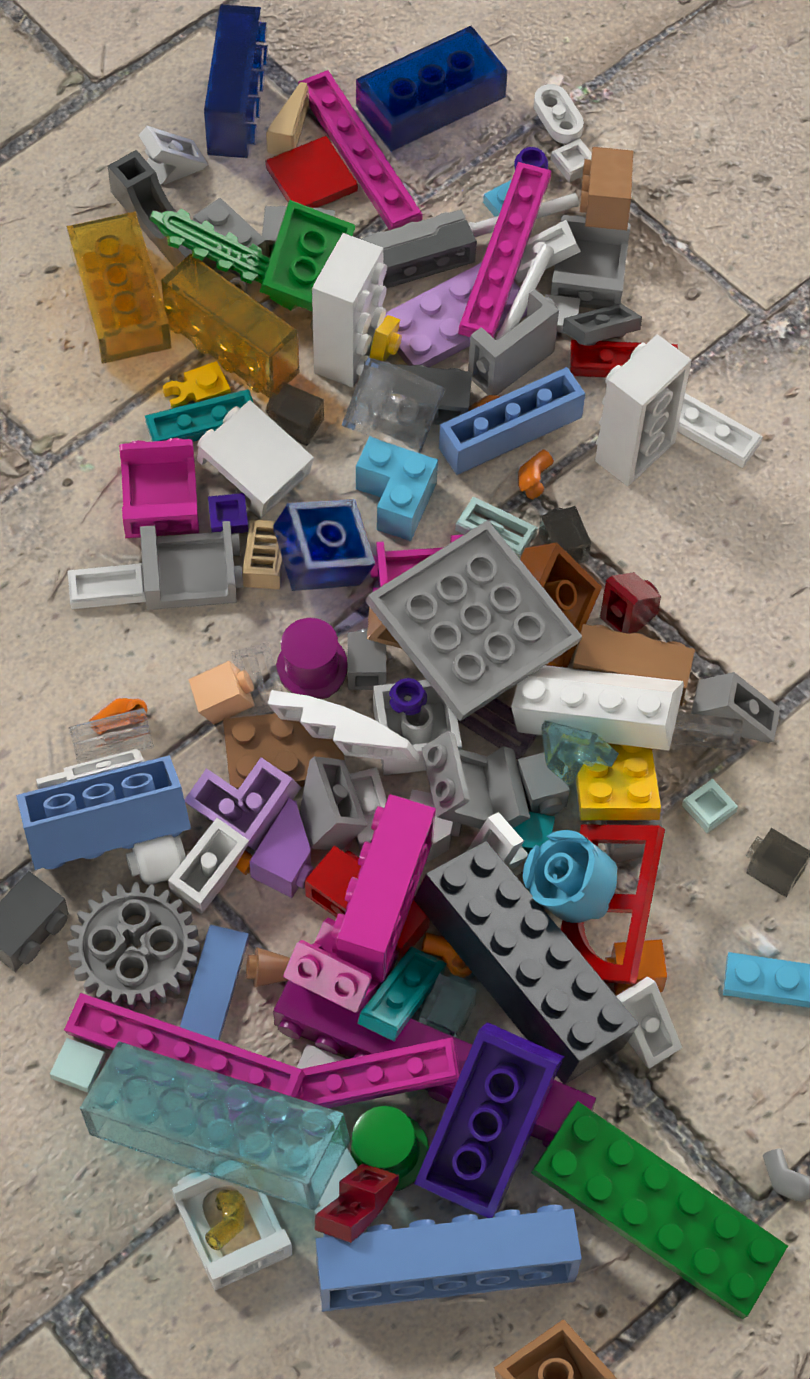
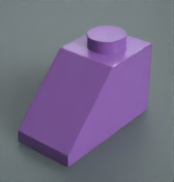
(284, 853)

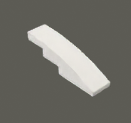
(350, 730)

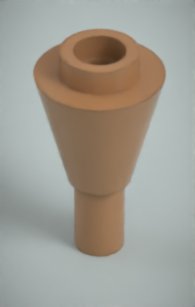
(266, 967)

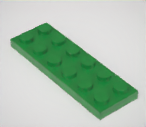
(660, 1210)

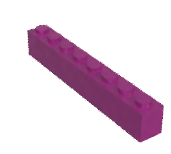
(336, 1031)

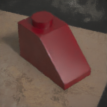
(629, 602)

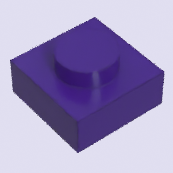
(228, 508)

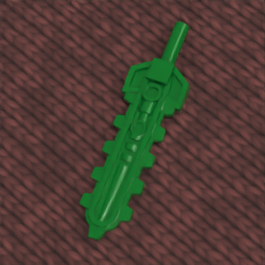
(215, 246)

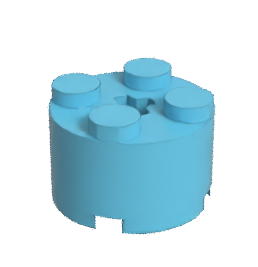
(570, 877)

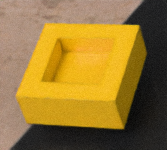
(386, 339)

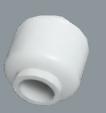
(156, 859)

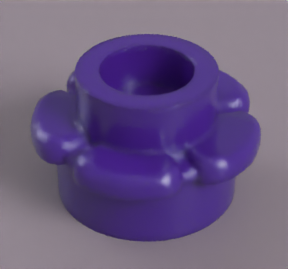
(411, 688)

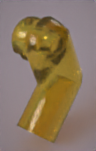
(233, 1218)

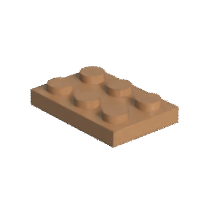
(277, 741)

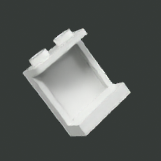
(255, 456)

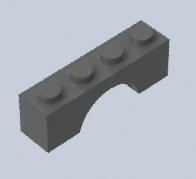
(139, 190)

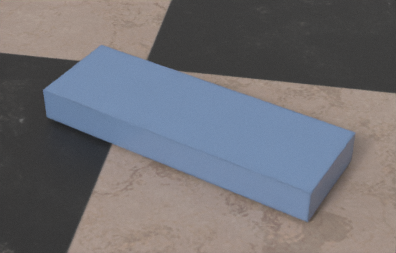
(215, 981)

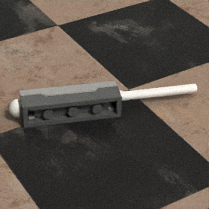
(441, 242)

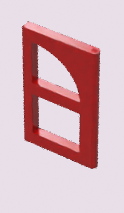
(637, 904)

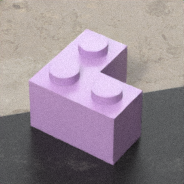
(247, 809)

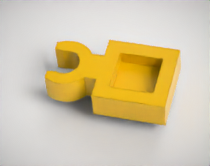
(199, 385)

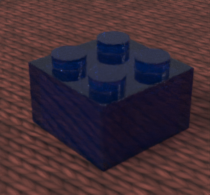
(323, 544)

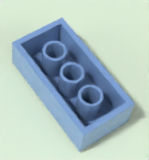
(103, 813)

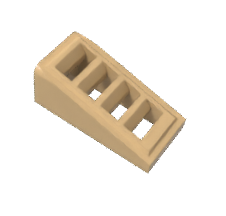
(288, 124)
(261, 576)

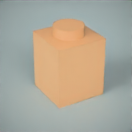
(222, 692)

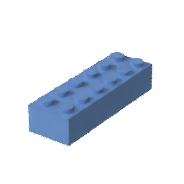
(449, 1258)

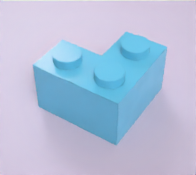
(401, 481)

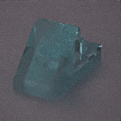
(571, 747)

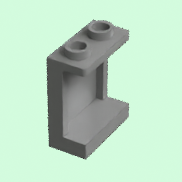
(597, 270)
(505, 360)
(190, 568)
(474, 786)

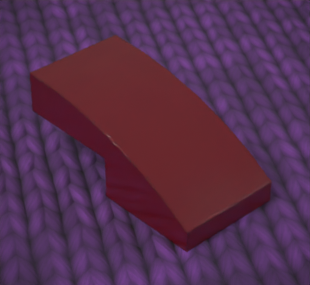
(359, 1202)

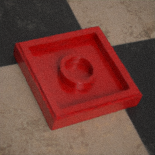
(312, 174)

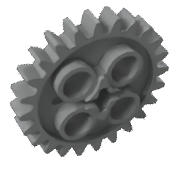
(108, 924)

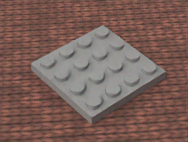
(473, 620)

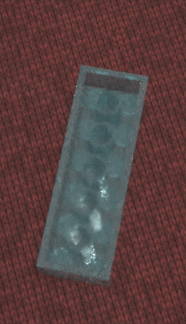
(216, 1125)

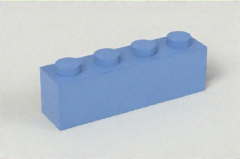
(511, 420)

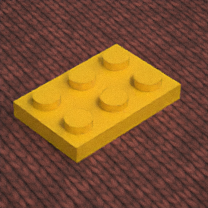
(620, 791)

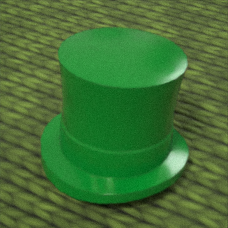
(390, 1142)

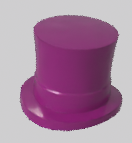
(311, 659)

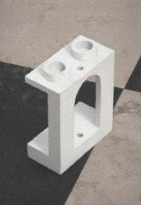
(227, 1269)

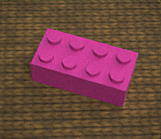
(385, 885)

